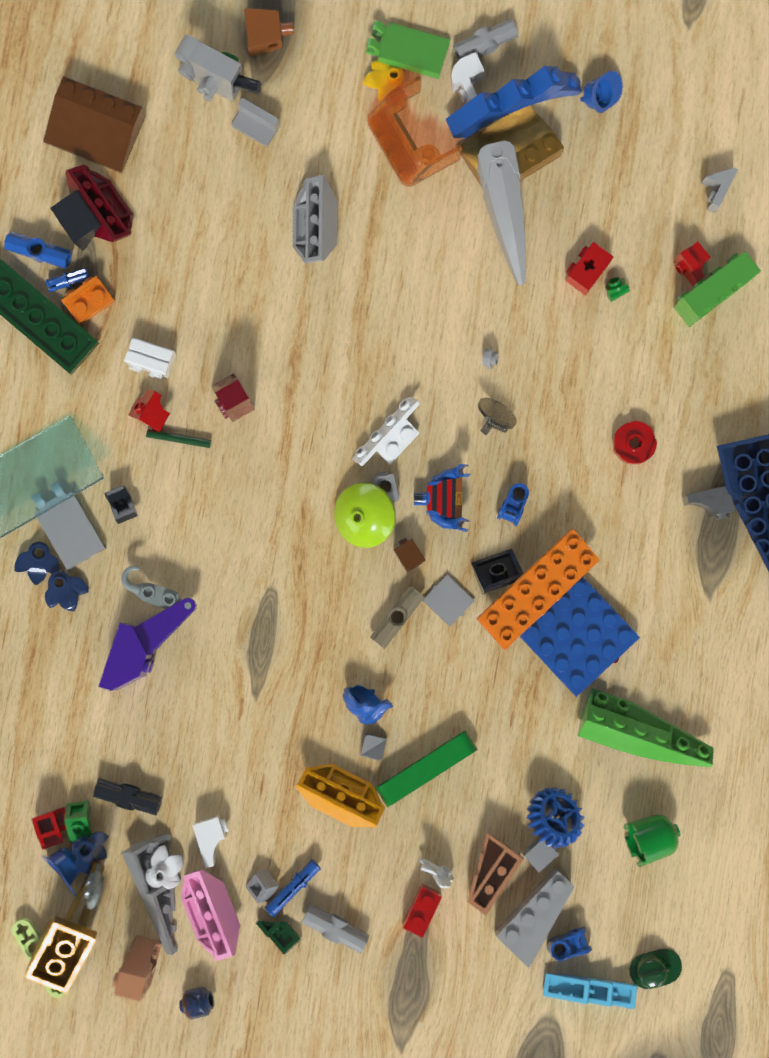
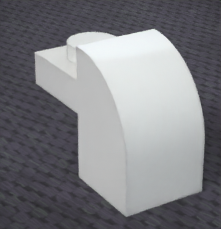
(464, 74)

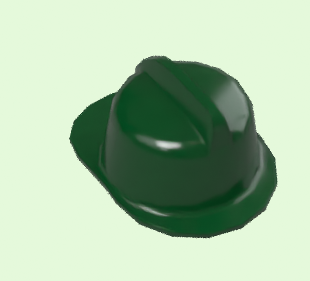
(655, 968)

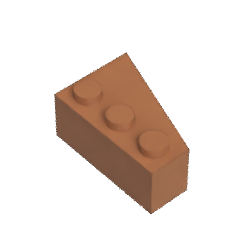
(493, 873)
(138, 969)

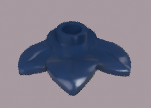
(37, 566)
(67, 593)
(88, 850)

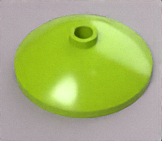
(376, 514)

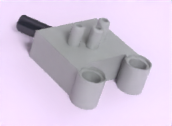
(212, 70)

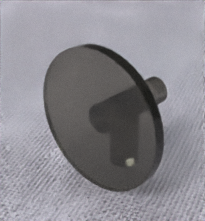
(497, 416)

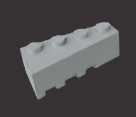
(532, 920)

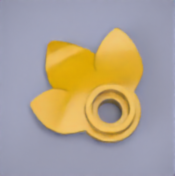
(381, 78)

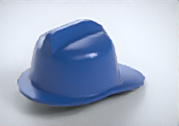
(603, 91)
(64, 864)

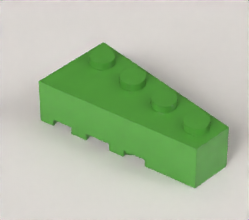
(717, 288)

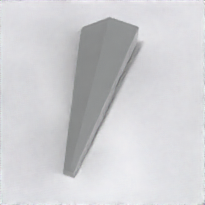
(158, 901)

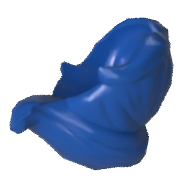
(365, 704)

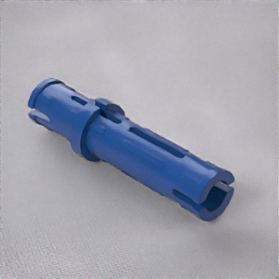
(292, 888)

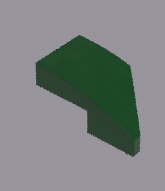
(280, 933)

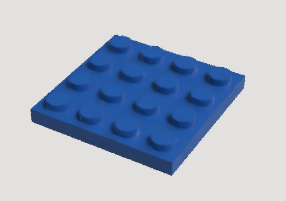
(579, 637)

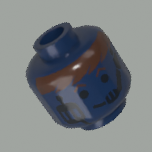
(196, 1003)

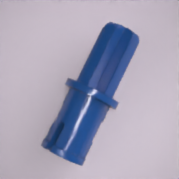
(67, 279)

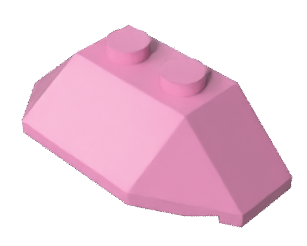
(211, 913)

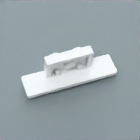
(392, 436)

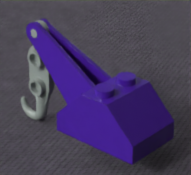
(134, 645)

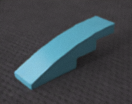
(590, 990)

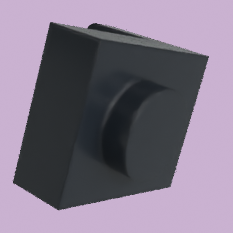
(121, 504)

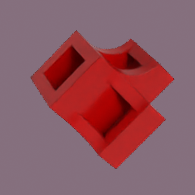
(691, 262)
(149, 410)
(49, 827)

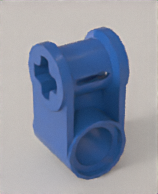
(513, 505)
(571, 944)

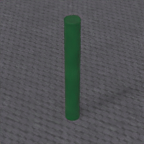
(189, 440)

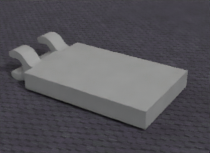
(71, 533)

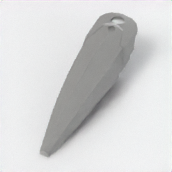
(502, 194)

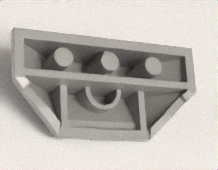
(315, 220)

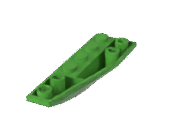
(639, 732)

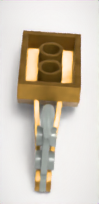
(64, 943)

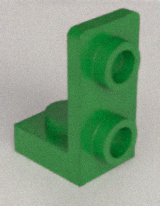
(77, 820)

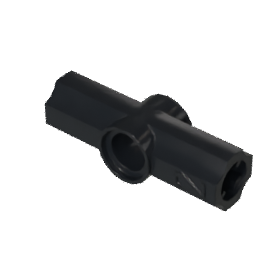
(127, 796)

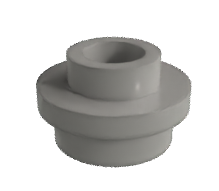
(490, 358)

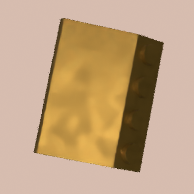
(528, 133)

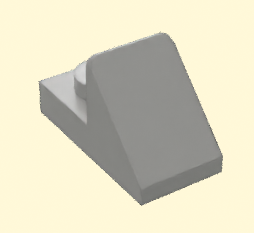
(720, 184)

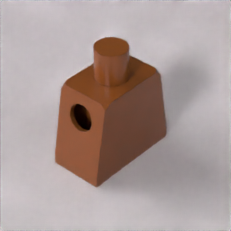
(265, 30)

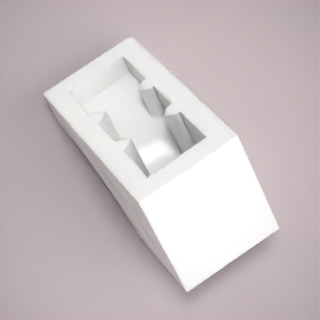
(208, 835)

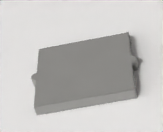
(448, 600)

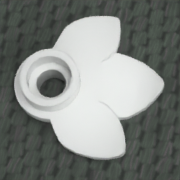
(166, 866)
(442, 875)

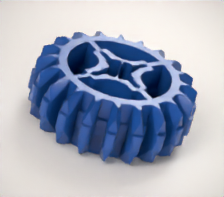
(555, 831)

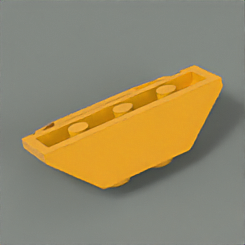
(341, 795)

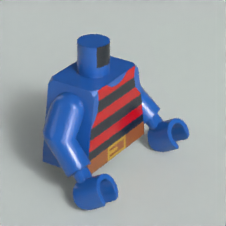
(444, 498)

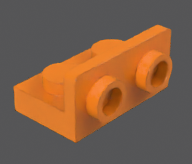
(87, 299)

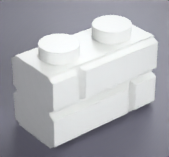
(150, 358)

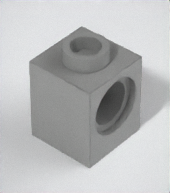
(389, 478)
(540, 855)

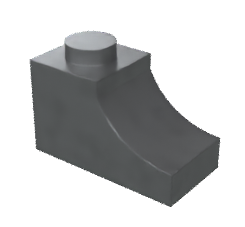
(714, 501)

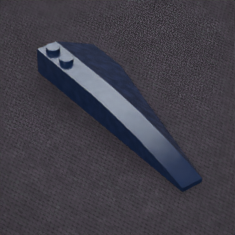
(747, 481)

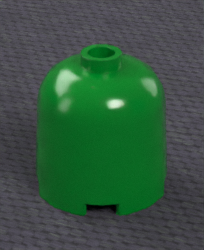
(651, 838)

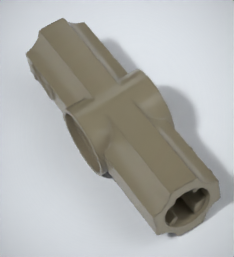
(406, 605)

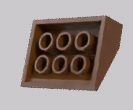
(93, 124)

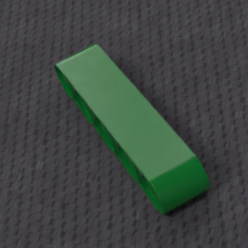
(426, 768)

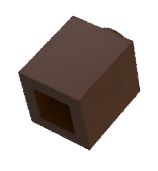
(408, 554)

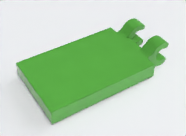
(408, 48)

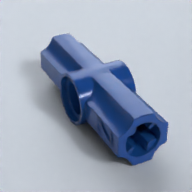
(50, 253)

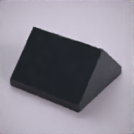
(77, 219)
(497, 571)

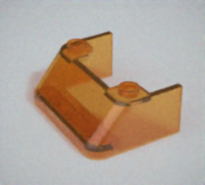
(406, 160)

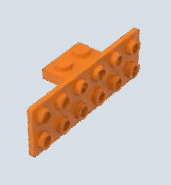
(538, 589)

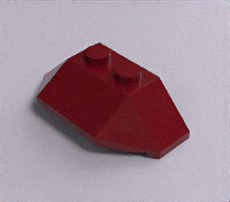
(104, 202)

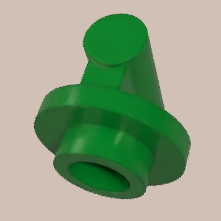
(616, 288)

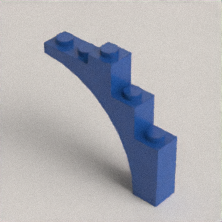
(515, 95)

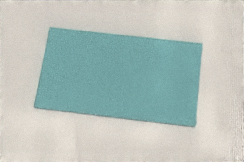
(44, 474)

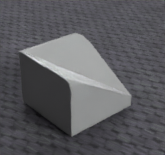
(373, 747)
(262, 886)

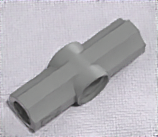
(486, 39)
(335, 928)

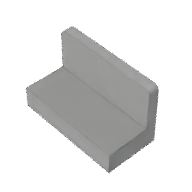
(255, 122)

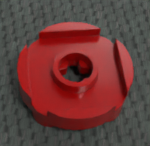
(623, 448)

